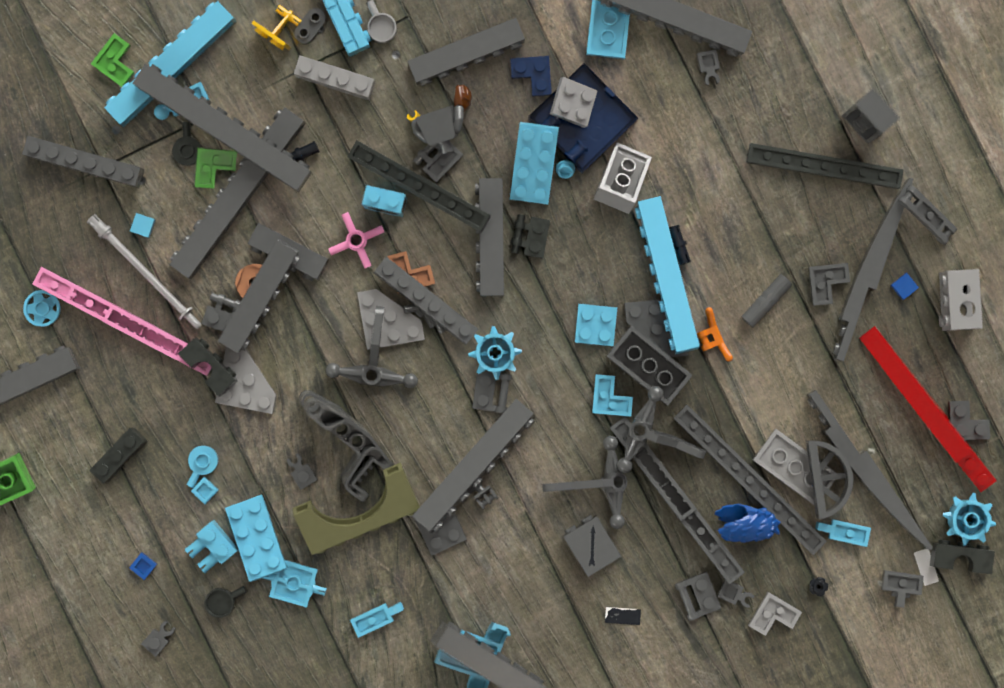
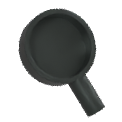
(185, 148)
(221, 601)

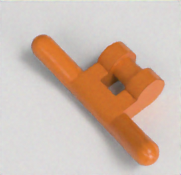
(718, 340)

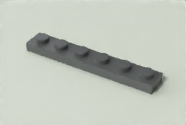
(425, 300)

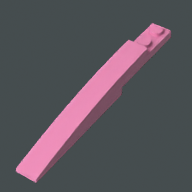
(114, 316)

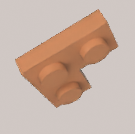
(422, 275)

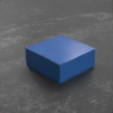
(904, 286)
(143, 566)

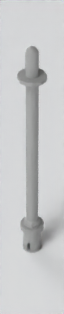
(106, 233)

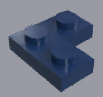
(535, 68)

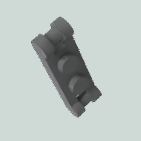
(927, 214)

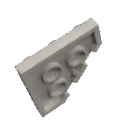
(396, 325)
(251, 389)

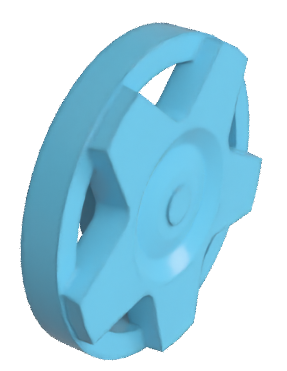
(41, 308)

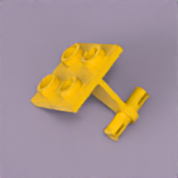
(288, 16)

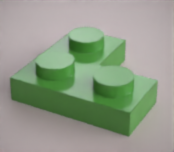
(109, 60)
(208, 161)

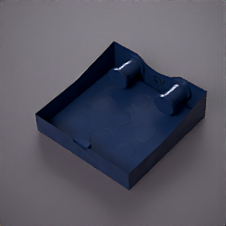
(607, 122)

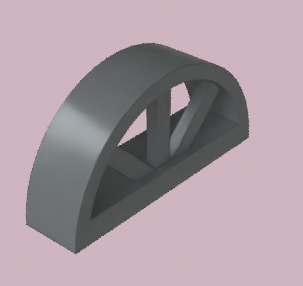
(816, 478)

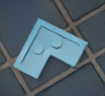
(604, 400)

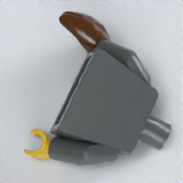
(443, 123)

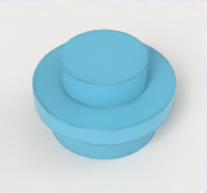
(565, 169)

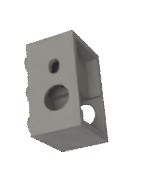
(960, 288)

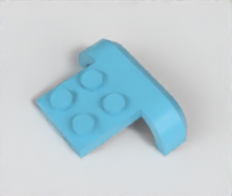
(494, 637)

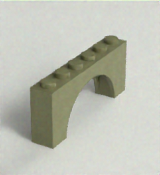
(326, 531)

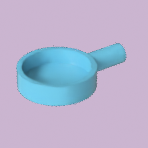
(201, 461)

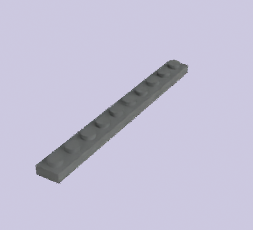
(749, 479)

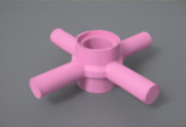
(359, 248)

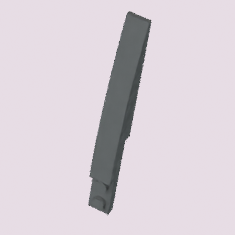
(868, 273)
(866, 470)
(681, 506)

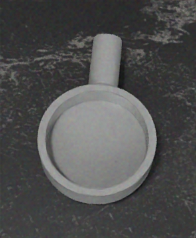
(381, 26)

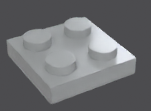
(573, 102)

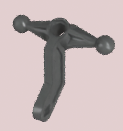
(384, 376)
(646, 418)
(612, 482)

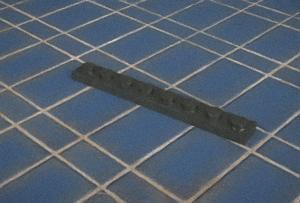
(824, 166)
(419, 186)

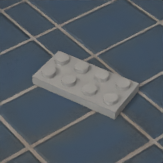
(789, 464)

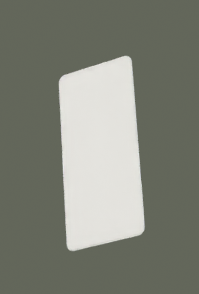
(923, 561)

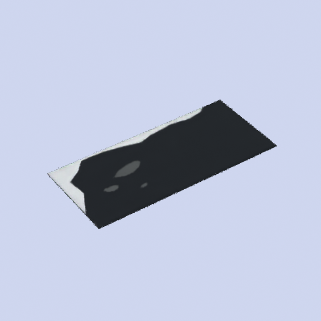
(623, 616)

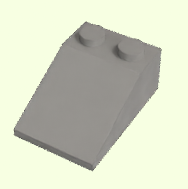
(622, 178)

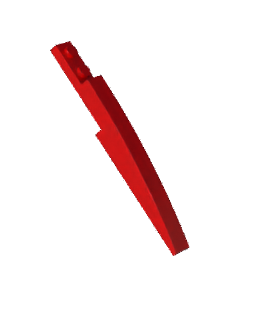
(927, 409)

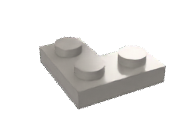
(771, 609)

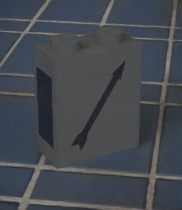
(591, 545)

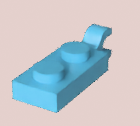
(846, 532)
(375, 618)

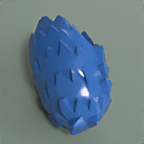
(747, 523)

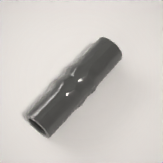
(766, 300)

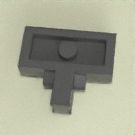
(902, 585)

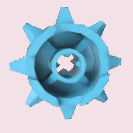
(486, 345)
(969, 508)

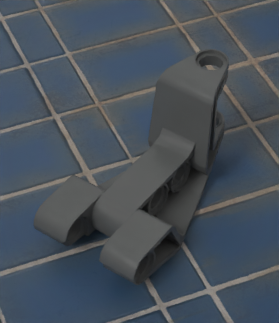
(366, 451)

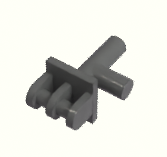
(483, 493)

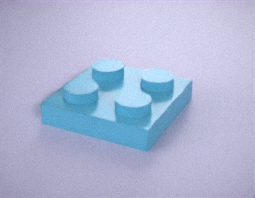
(595, 325)

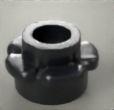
(813, 586)

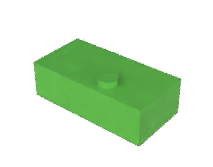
(14, 479)

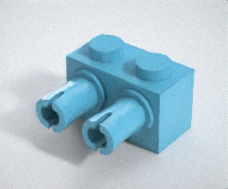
(218, 543)

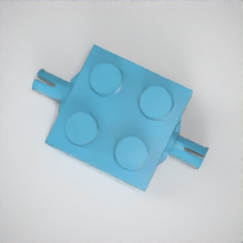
(295, 584)

